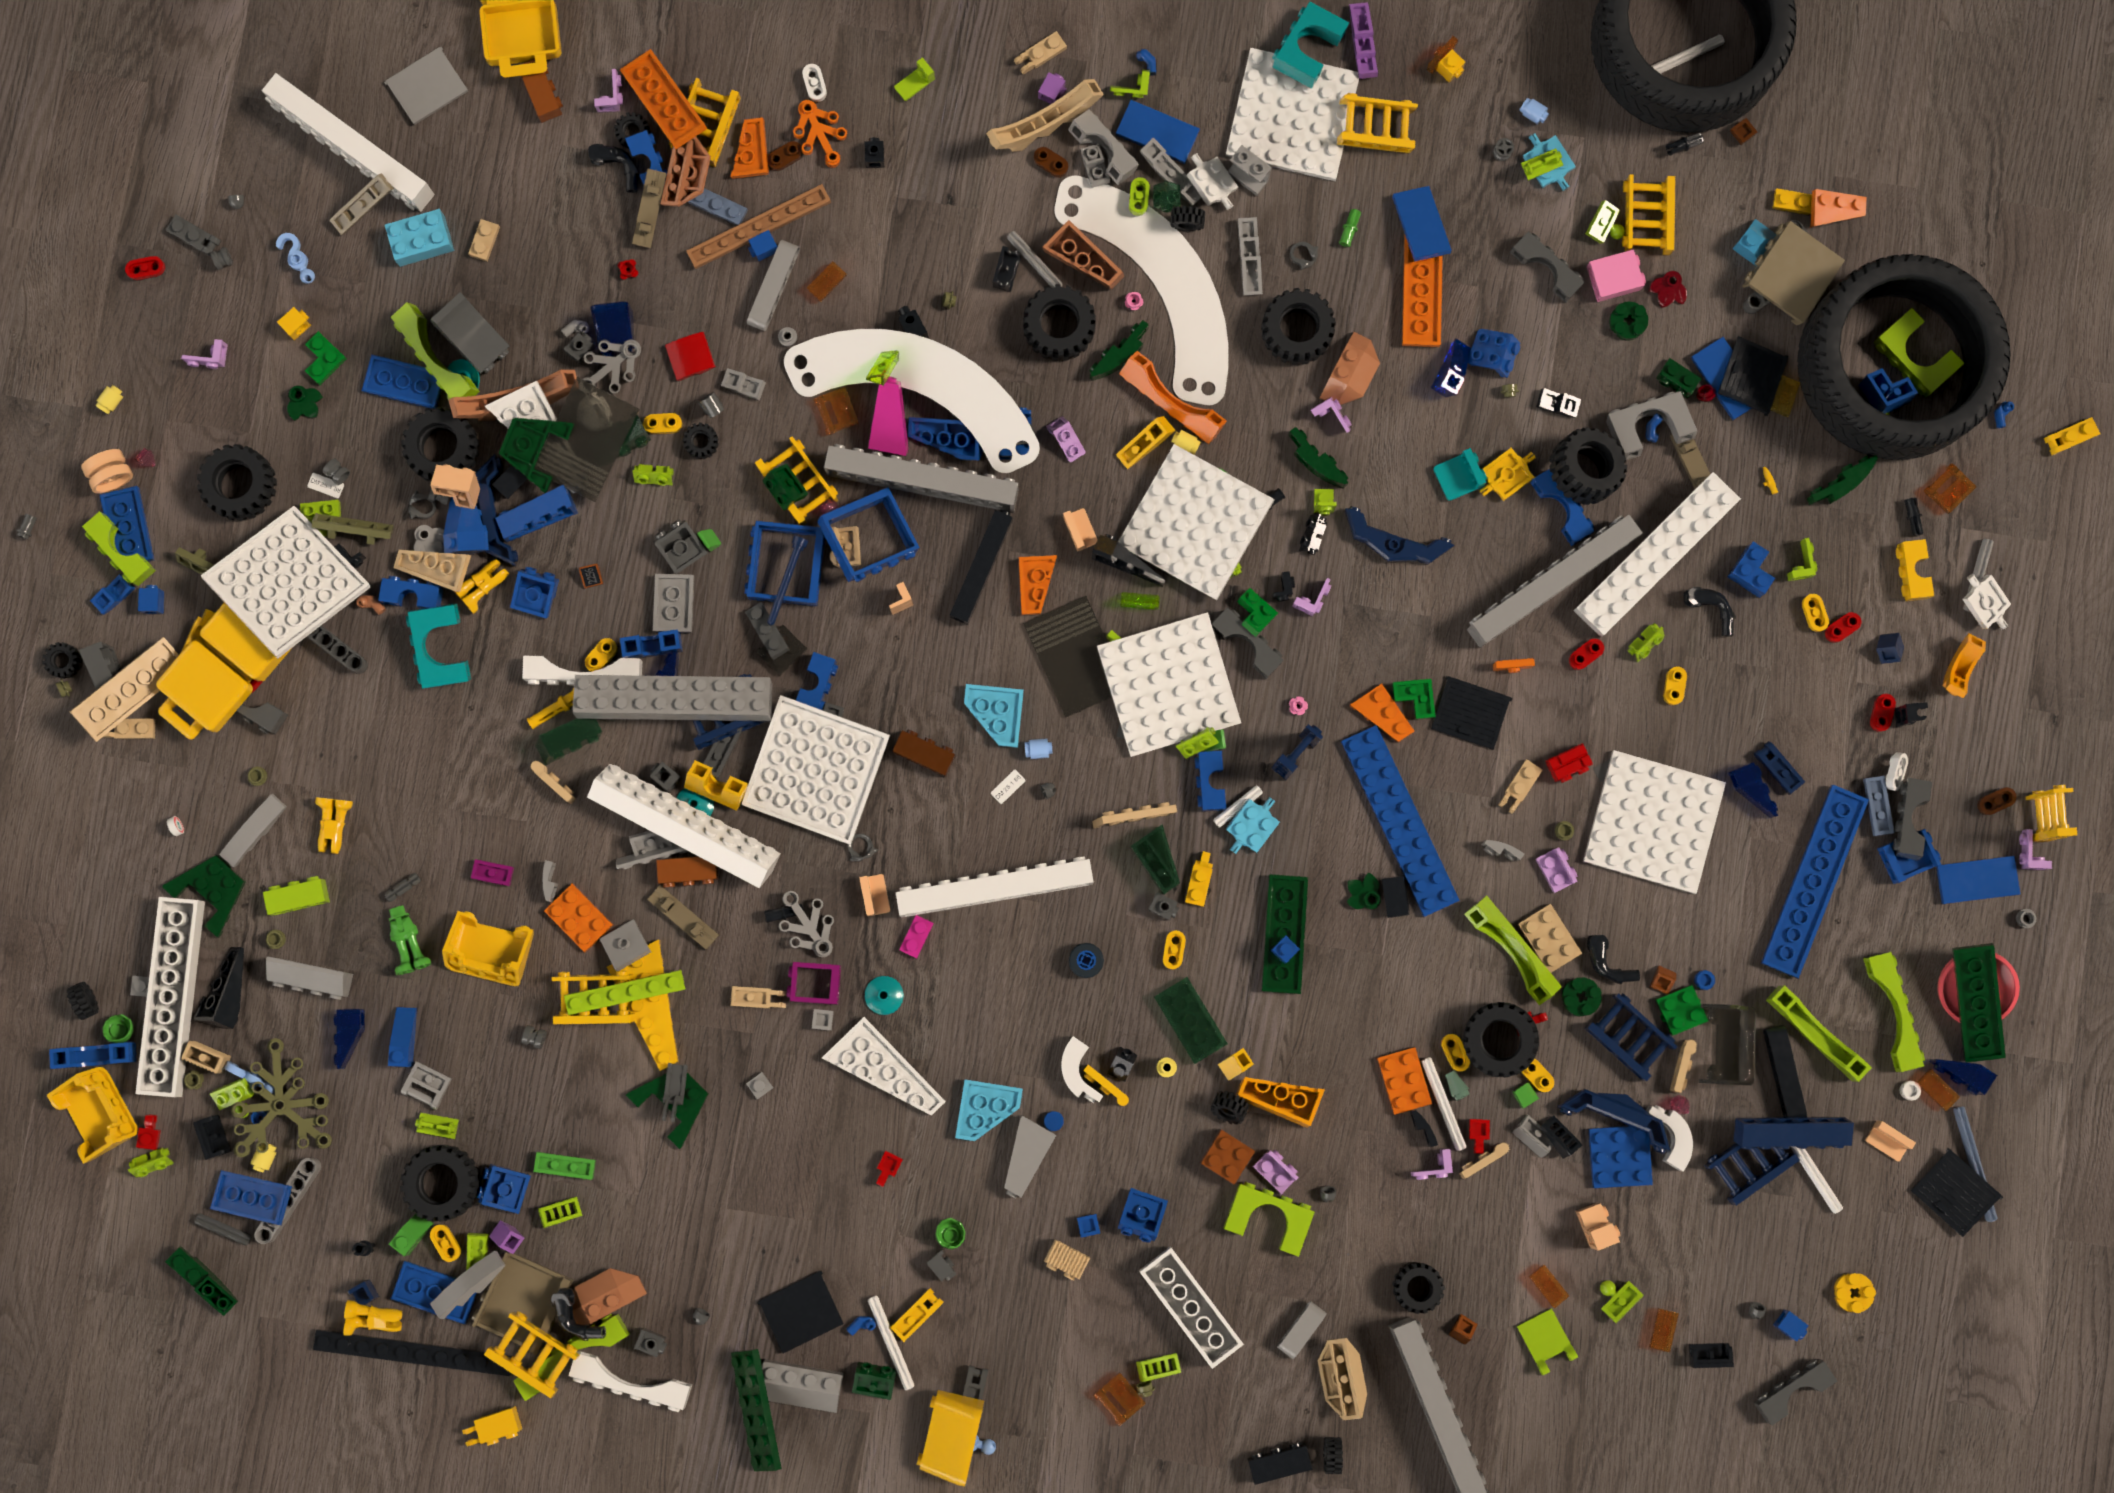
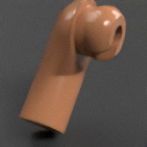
(370, 601)

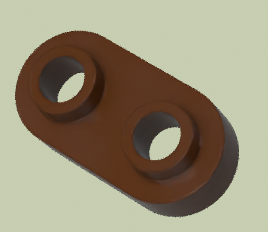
(786, 157)
(1050, 162)
(1996, 802)

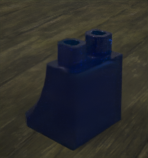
(613, 323)

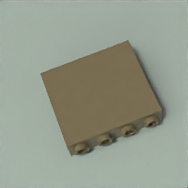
(1793, 271)
(521, 1288)

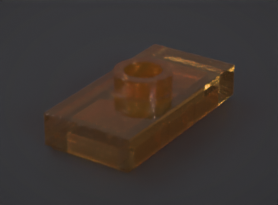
(1440, 53)
(826, 281)
(1938, 1090)
(1548, 1286)
(1664, 1330)

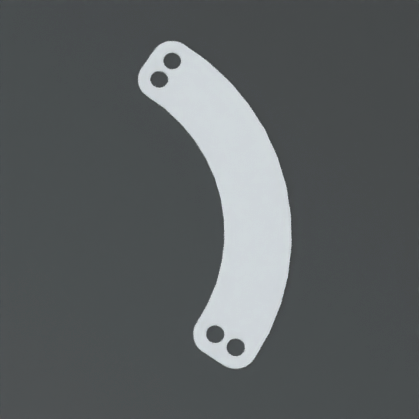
(1173, 269)
(925, 368)

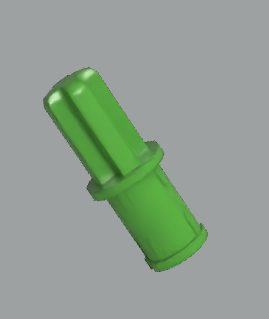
(1350, 228)

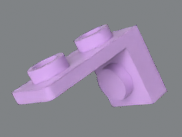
(609, 104)
(218, 353)
(1323, 408)
(1066, 438)
(1304, 604)
(2025, 857)
(1444, 1160)

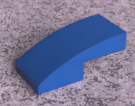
(112, 595)

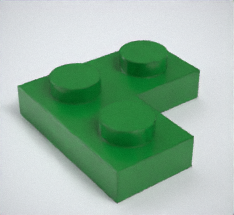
(328, 358)
(1260, 612)
(1420, 693)

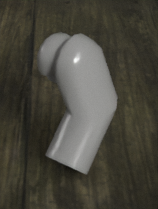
(575, 326)

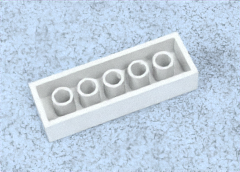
(1191, 1307)

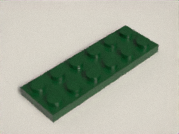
(1284, 917)
(1979, 1002)
(756, 1410)

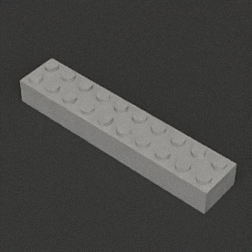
(921, 478)
(1557, 578)
(672, 697)
(1438, 1406)

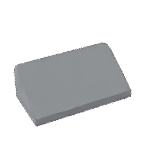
(1532, 1135)

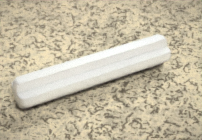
(1232, 810)

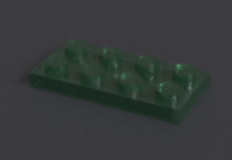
(1190, 1020)

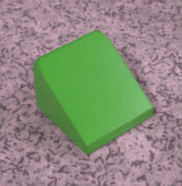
(709, 539)
(1221, 738)
(1525, 1095)

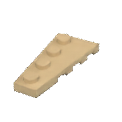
(439, 568)
(1130, 816)

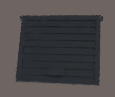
(1753, 375)
(1470, 712)
(1956, 1193)
(801, 1312)

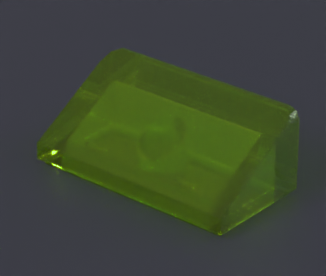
(883, 367)
(1138, 600)

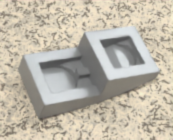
(743, 384)
(549, 887)

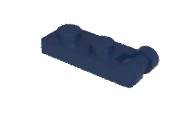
(1779, 768)

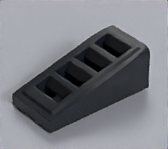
(1570, 1139)

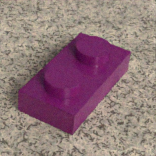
(492, 872)

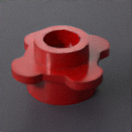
(628, 264)

